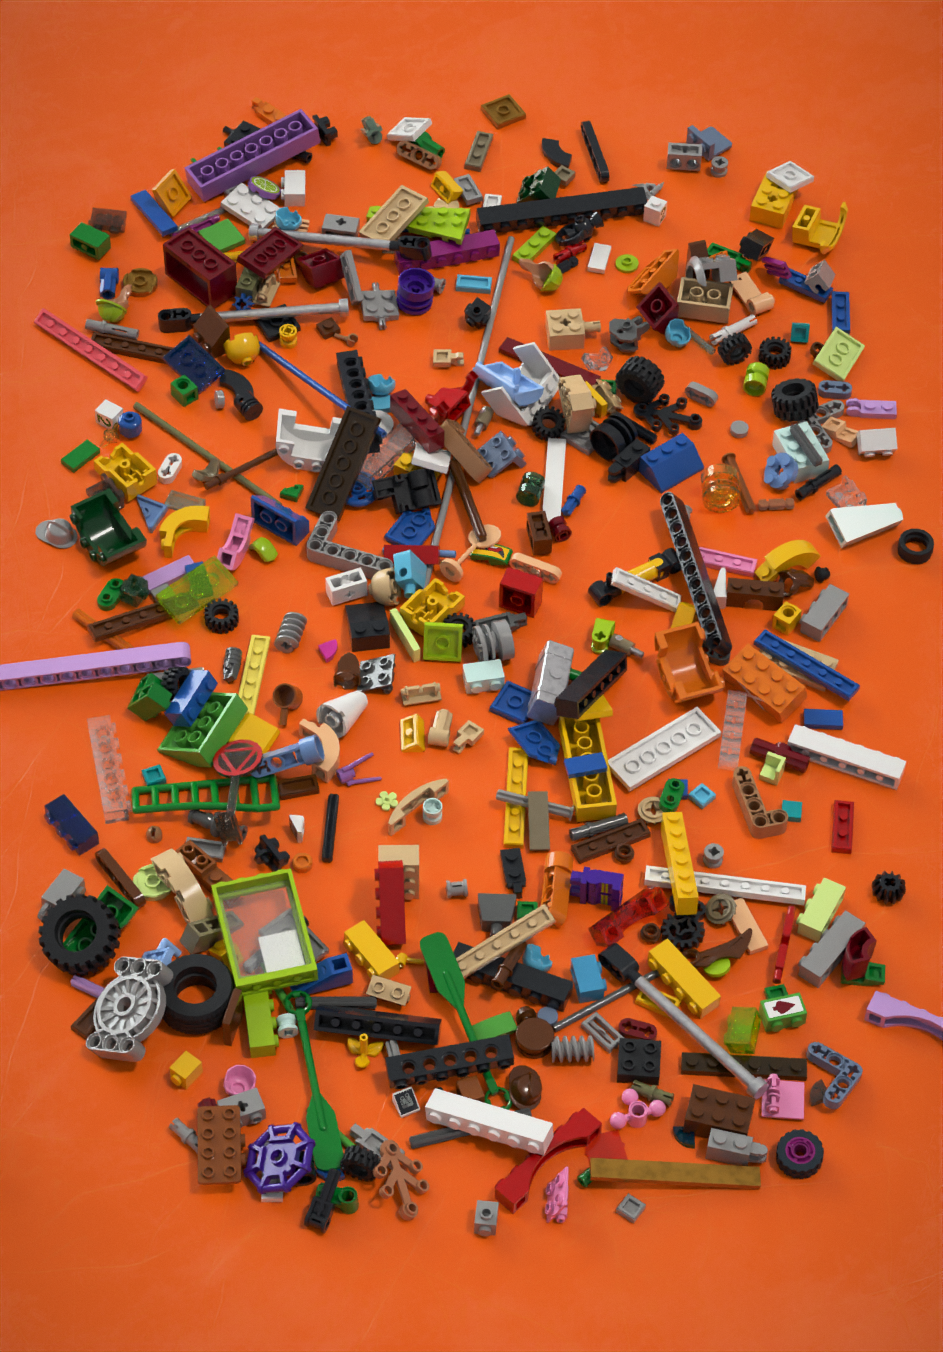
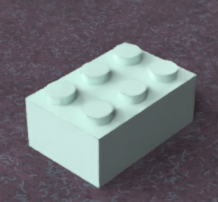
(785, 443)

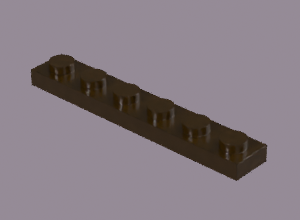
(759, 1066)

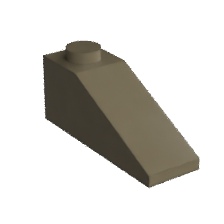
(201, 934)

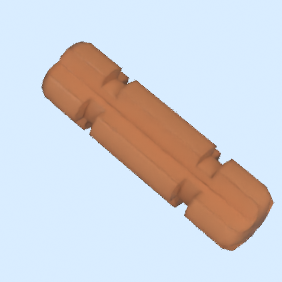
(776, 504)

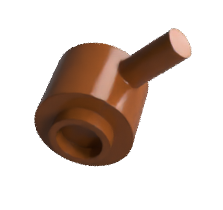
(287, 698)

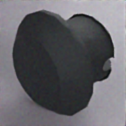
(821, 574)

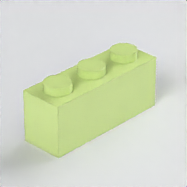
(820, 909)

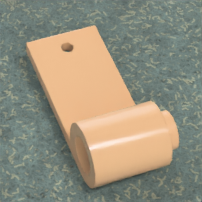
(751, 296)

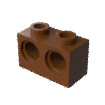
(539, 533)

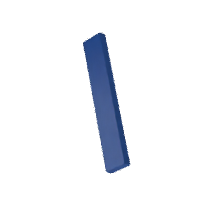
(806, 665)

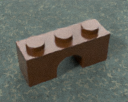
(767, 592)

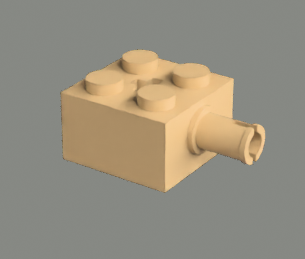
(567, 329)

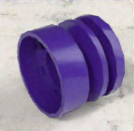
(415, 291)

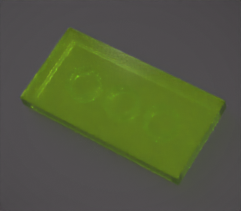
(196, 589)

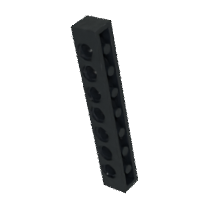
(356, 387)

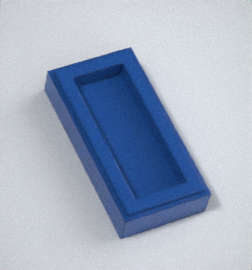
(823, 719)
(585, 765)

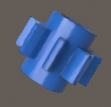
(242, 299)

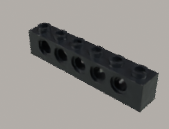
(458, 1053)

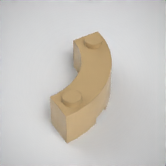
(189, 896)

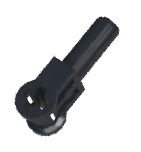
(323, 1207)

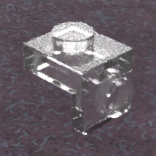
(598, 361)

